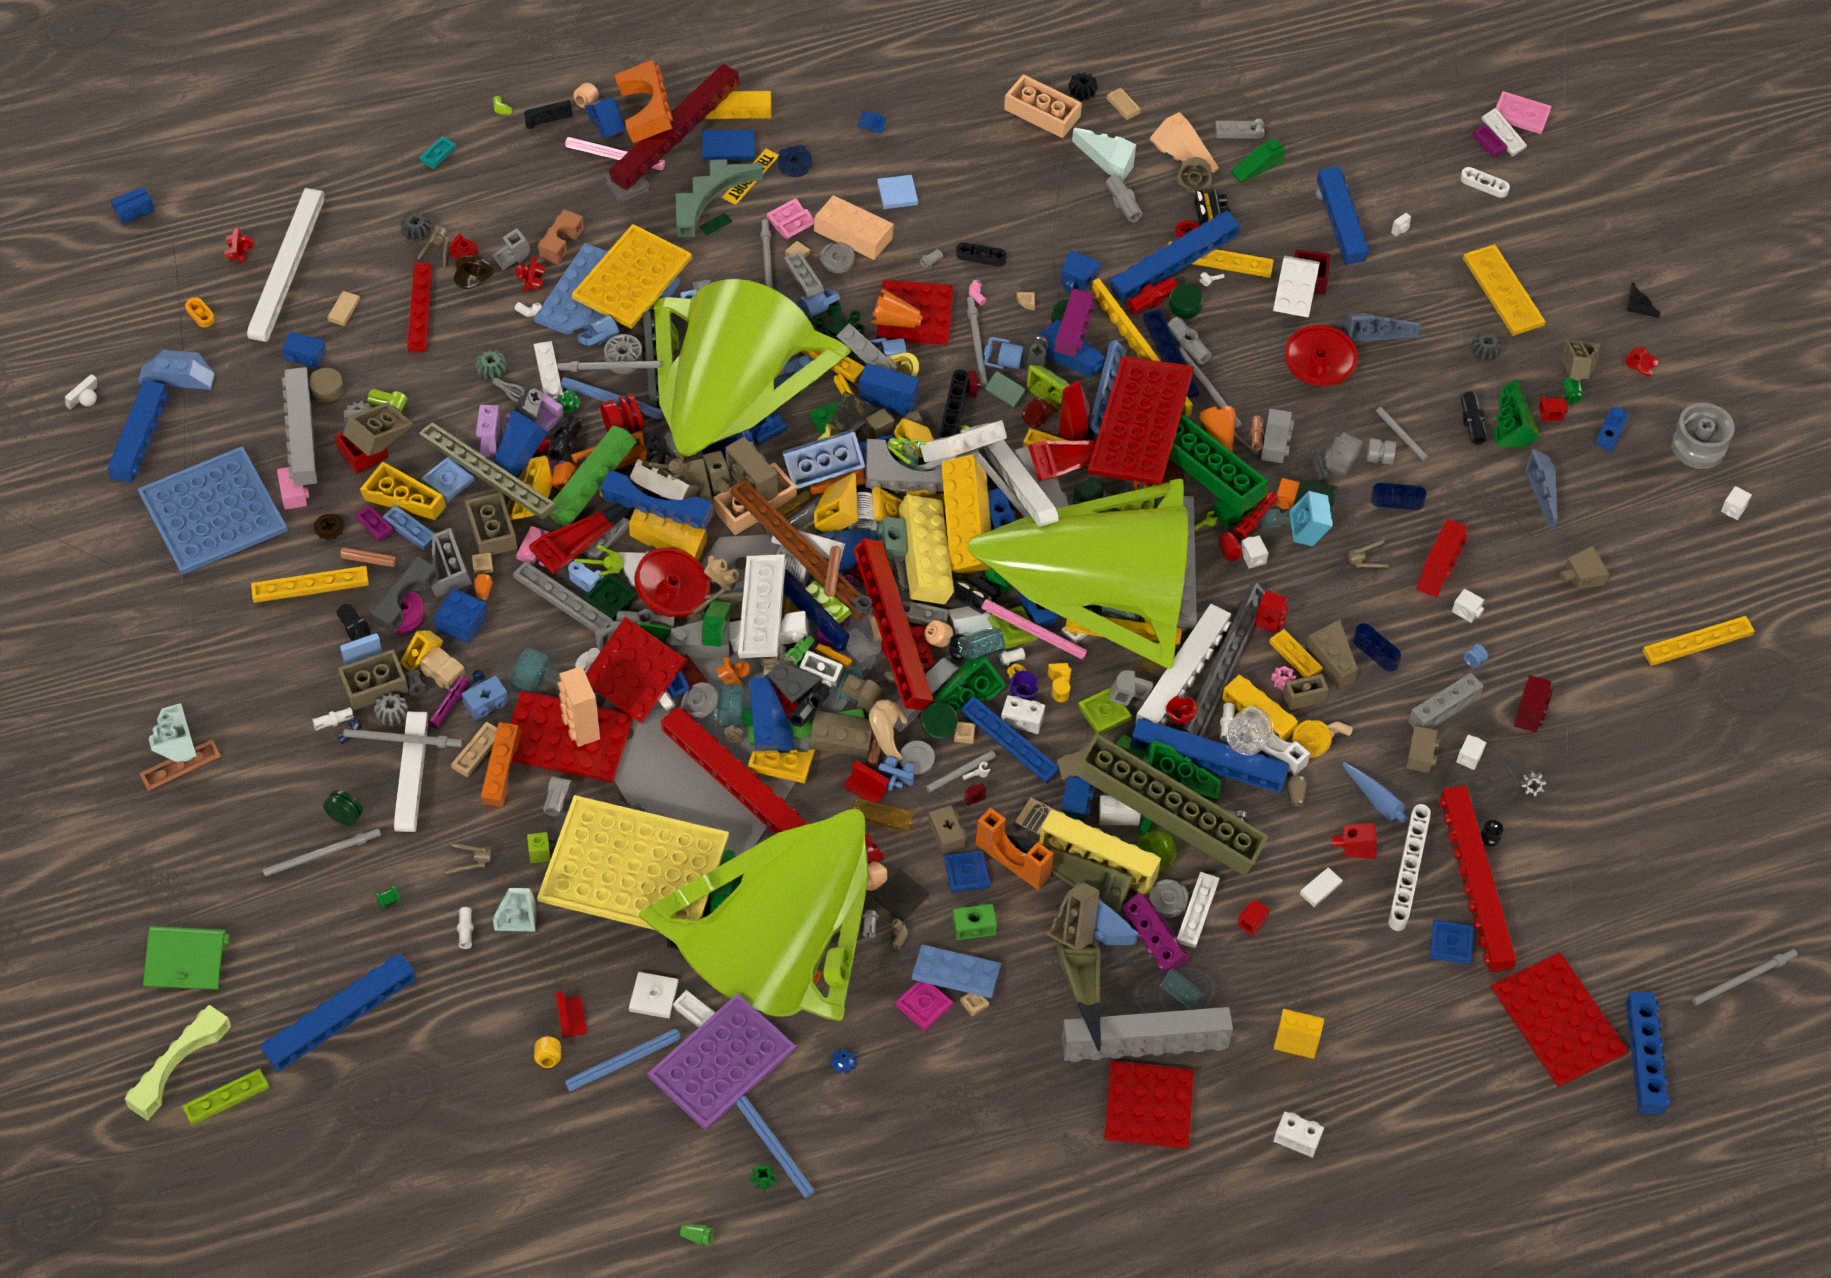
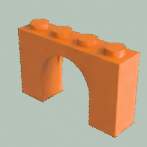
(1032, 867)

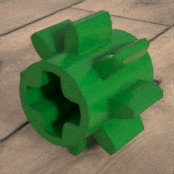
(569, 401)
(763, 1183)

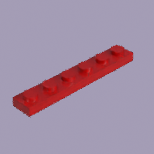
(419, 307)

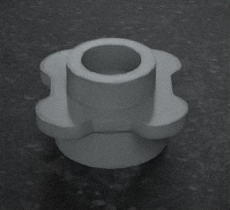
(863, 600)

